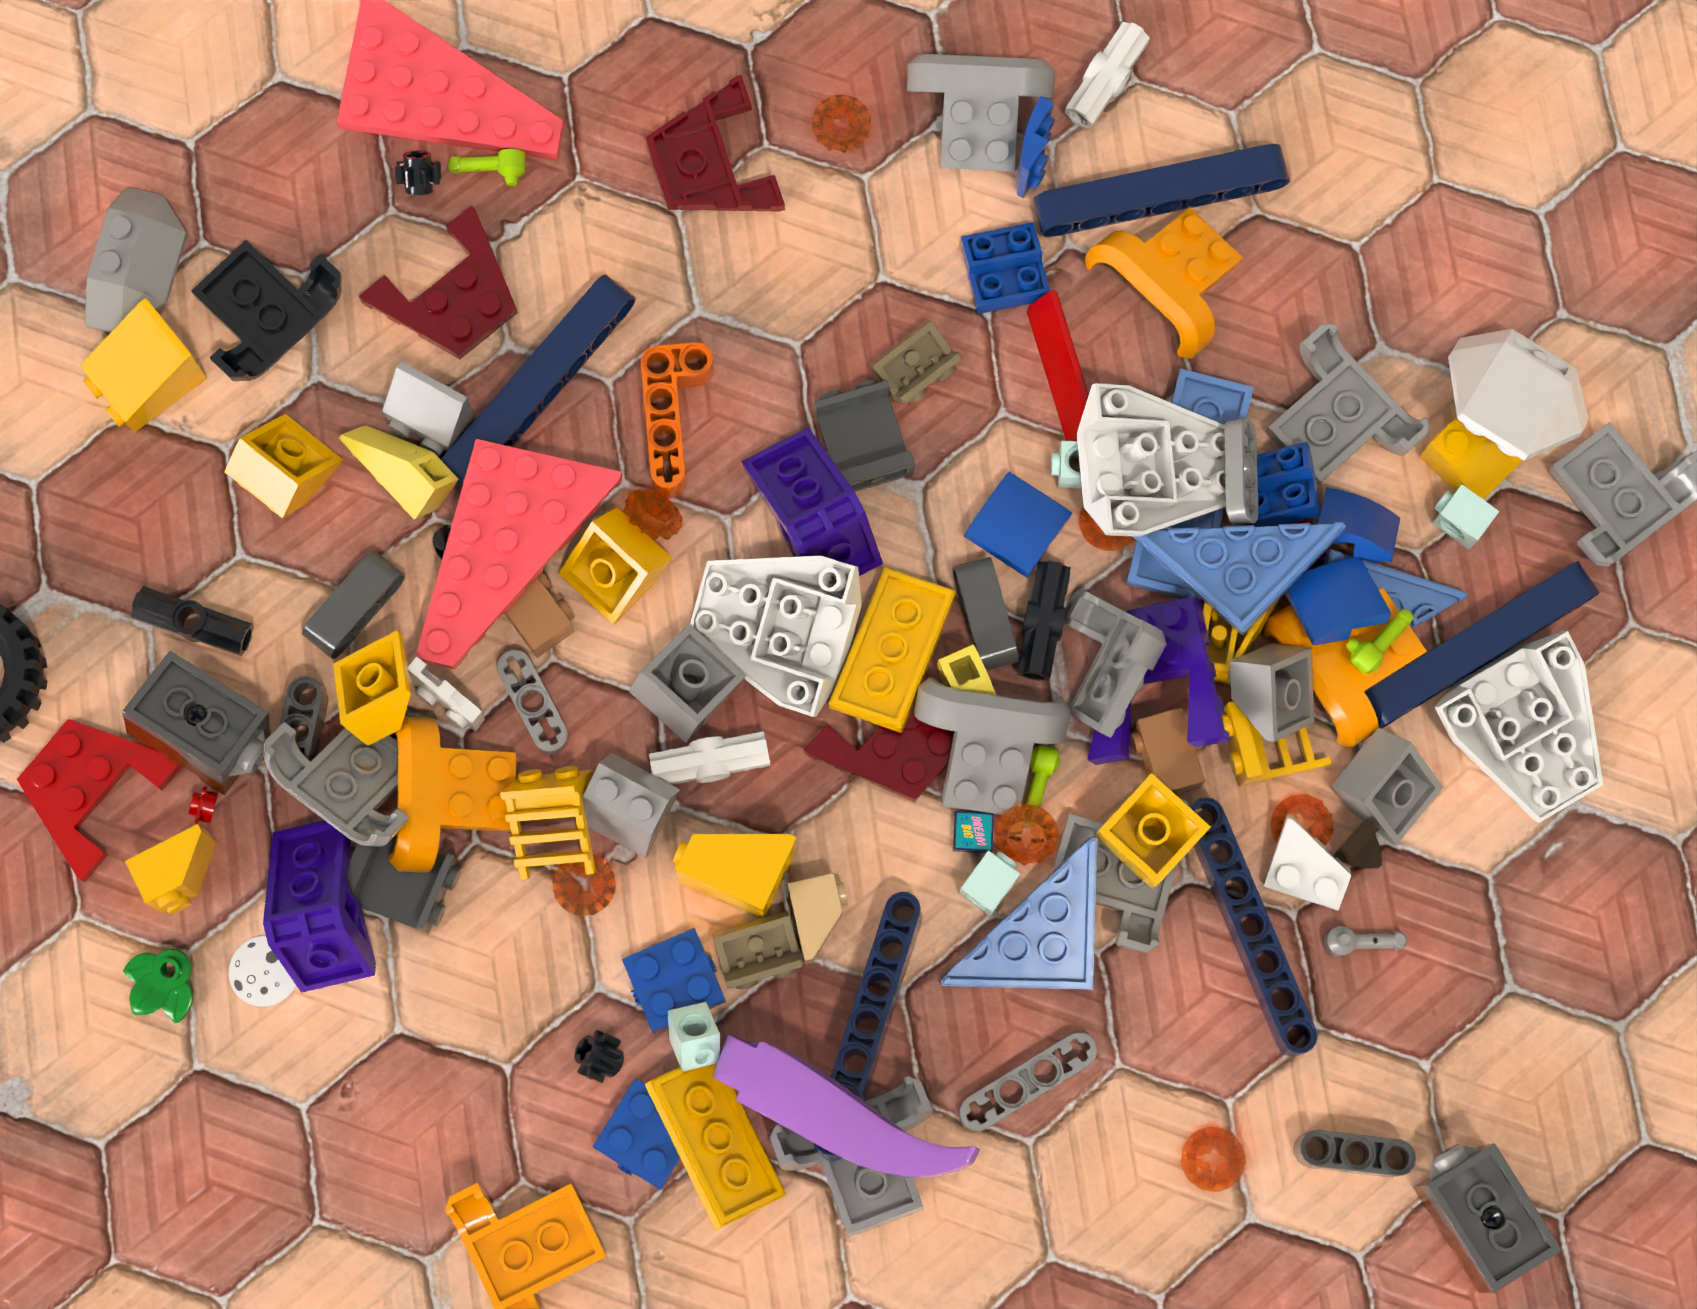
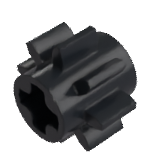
(418, 172)
(599, 1056)

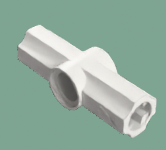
(1107, 75)
(710, 759)

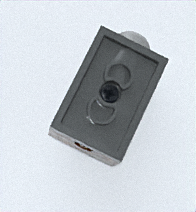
(198, 723)
(1486, 1215)

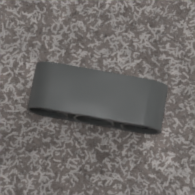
(353, 604)
(985, 613)
(306, 715)
(1373, 1150)

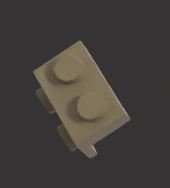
(916, 363)
(758, 950)

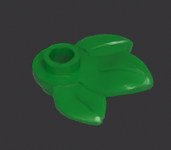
(157, 988)

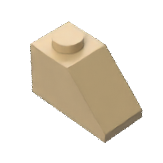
(816, 911)

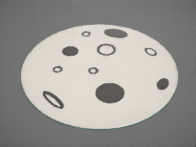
(258, 974)

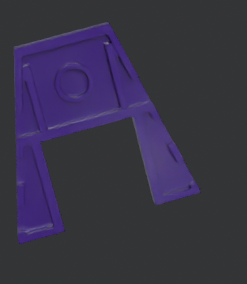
(1183, 656)

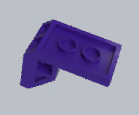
(813, 502)
(311, 911)

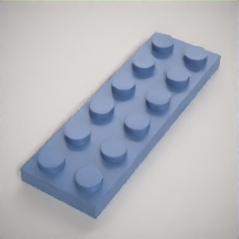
(1220, 402)

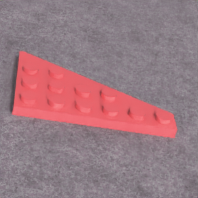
(426, 90)
(505, 529)

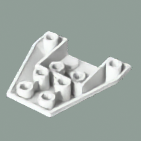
(1516, 393)
(1147, 461)
(782, 623)
(1529, 724)

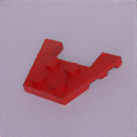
(76, 775)

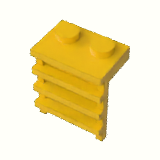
(1249, 756)
(548, 797)

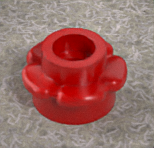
(203, 805)

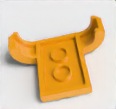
(1173, 272)
(1339, 683)
(444, 791)
(528, 1246)

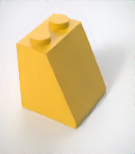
(141, 368)
(736, 867)

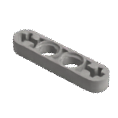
(1029, 1084)

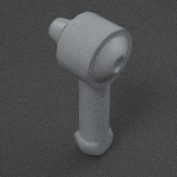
(1342, 941)

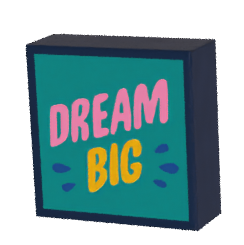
(973, 832)

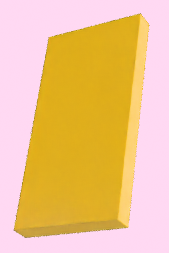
(892, 649)
(715, 1143)

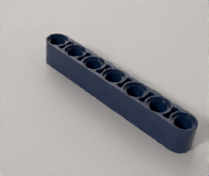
(1161, 190)
(544, 372)
(1481, 643)
(1250, 946)
(874, 1006)

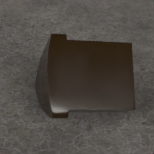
(1361, 848)

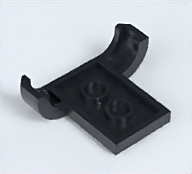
(264, 308)

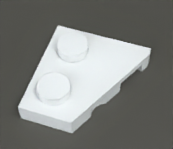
(433, 690)
(1306, 868)

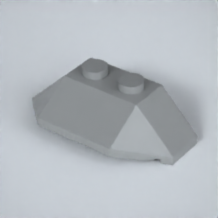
(133, 258)

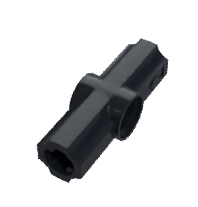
(170, 615)
(1044, 620)

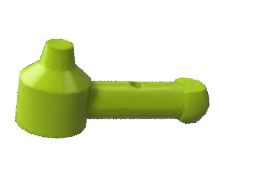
(508, 163)
(1368, 655)
(1043, 763)

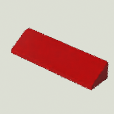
(1059, 361)

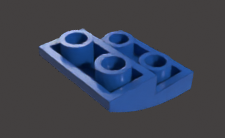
(1034, 146)
(1005, 267)
(1286, 486)
(1017, 524)
(1367, 524)
(1336, 600)

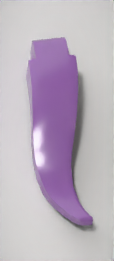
(829, 1113)

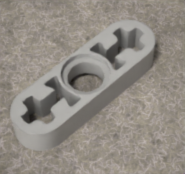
(1241, 471)
(536, 731)

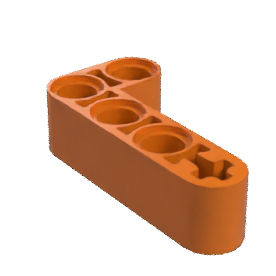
(669, 420)

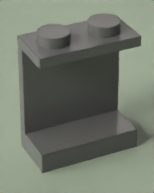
(863, 435)
(401, 896)

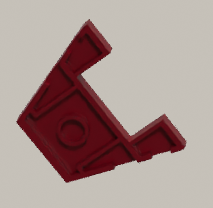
(695, 164)
(461, 305)
(890, 759)

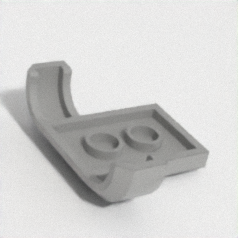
(980, 104)
(1343, 409)
(1621, 493)
(1119, 667)
(989, 742)
(341, 782)
(1120, 887)
(860, 1193)

